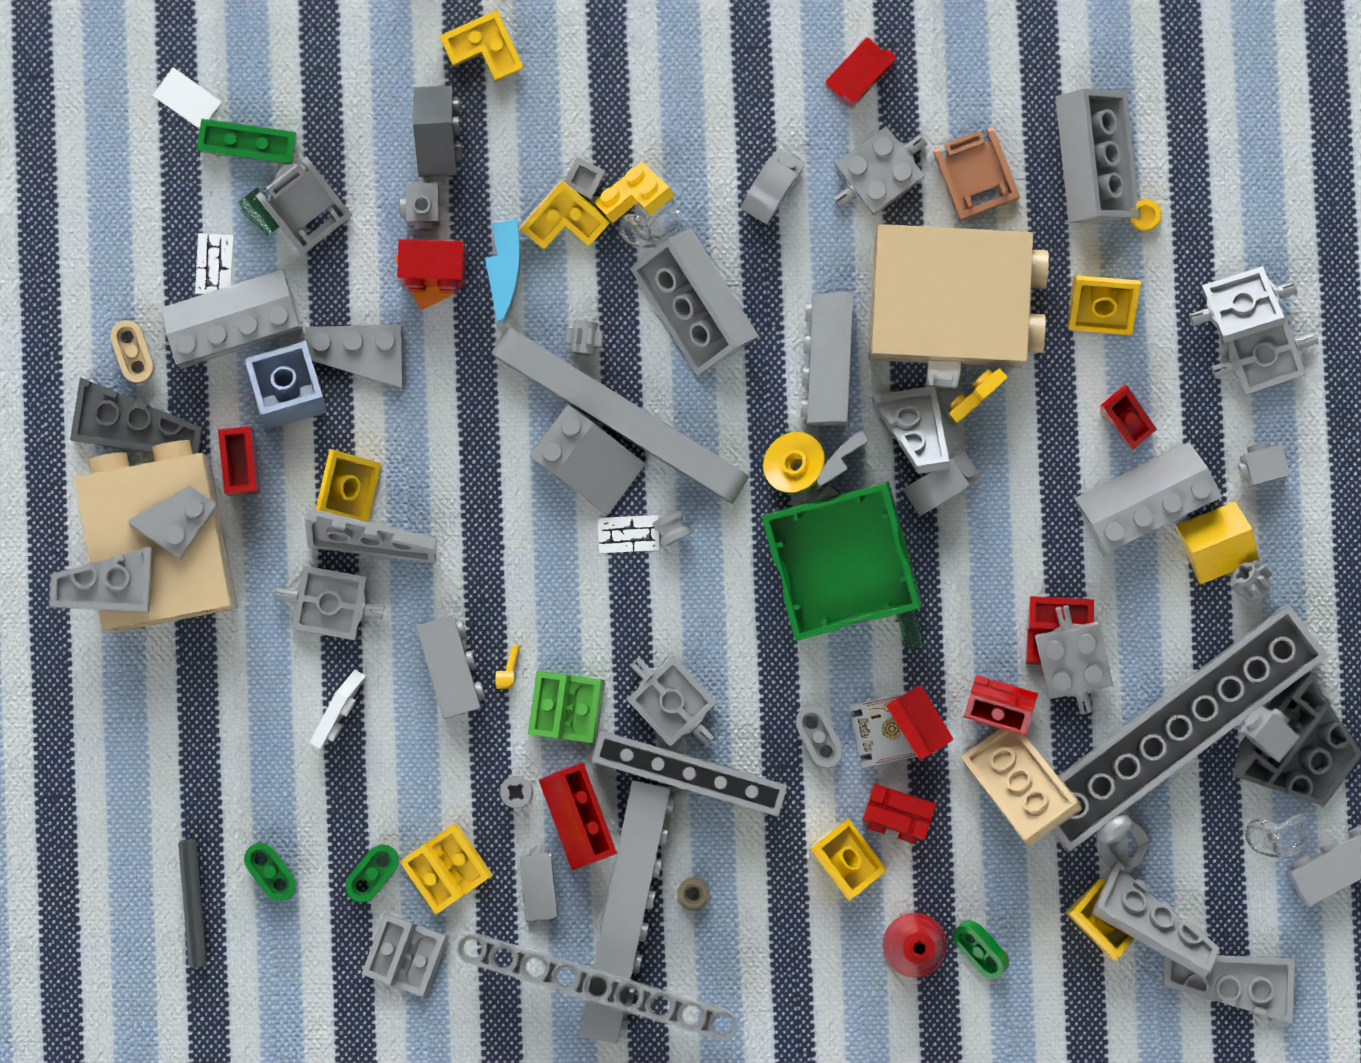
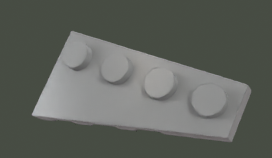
(361, 537)
(1139, 914)
(1244, 982)

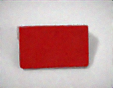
(860, 72)
(920, 722)

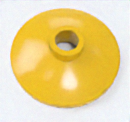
(785, 454)

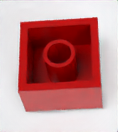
(431, 265)

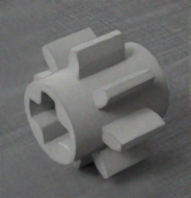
(584, 337)
(1252, 580)

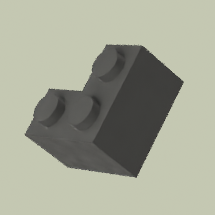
(435, 129)

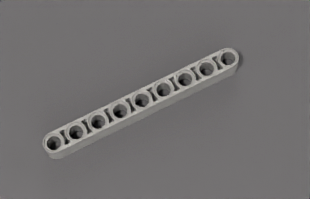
(620, 415)
(614, 986)

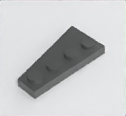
(125, 423)

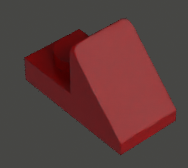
(1127, 417)

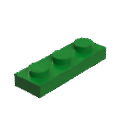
(246, 141)

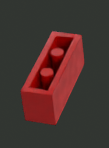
(577, 816)

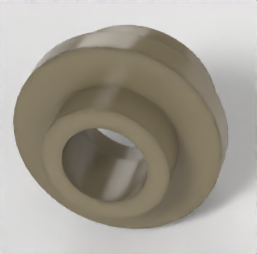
(693, 904)

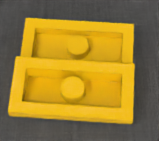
(446, 868)

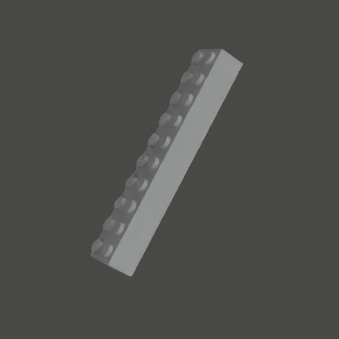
(1186, 722)

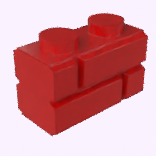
(1000, 705)
(898, 812)

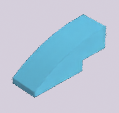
(504, 267)

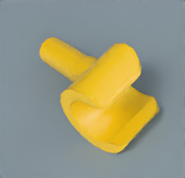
(505, 679)

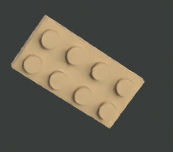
(1021, 784)

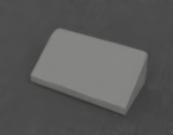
(538, 887)

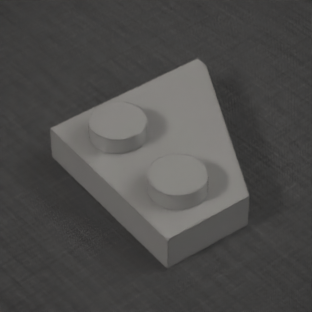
(176, 520)

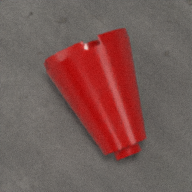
(902, 936)

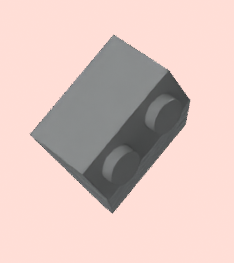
(587, 459)

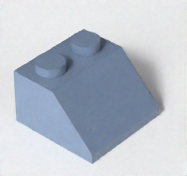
(285, 385)

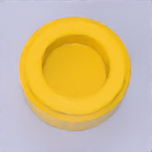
(1149, 215)

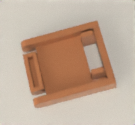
(973, 169)

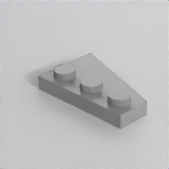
(360, 350)
(916, 425)
(110, 584)

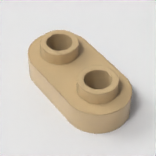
(130, 353)

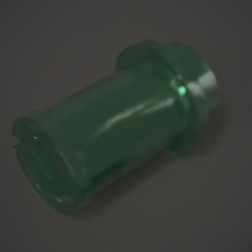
(910, 629)

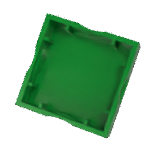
(842, 560)

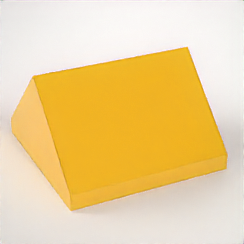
(1103, 305)
(348, 485)
(1218, 542)
(848, 859)
(1105, 936)

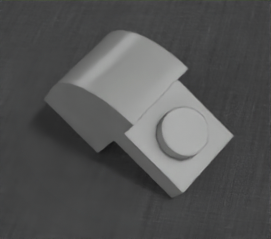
(772, 185)
(942, 485)

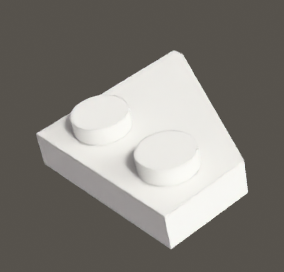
(340, 705)

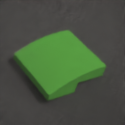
(566, 707)

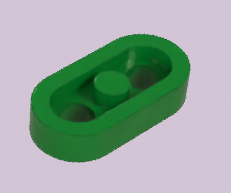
(270, 872)
(372, 872)
(981, 949)

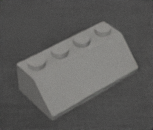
(1097, 156)
(694, 301)
(230, 319)
(829, 359)
(1147, 498)

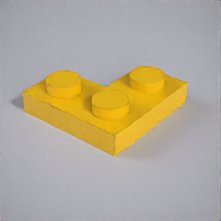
(485, 37)
(637, 186)
(561, 209)
(984, 387)

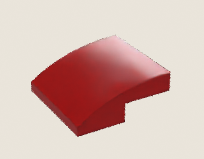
(1044, 619)

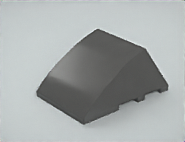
(1316, 760)

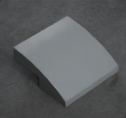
(835, 466)
(405, 955)

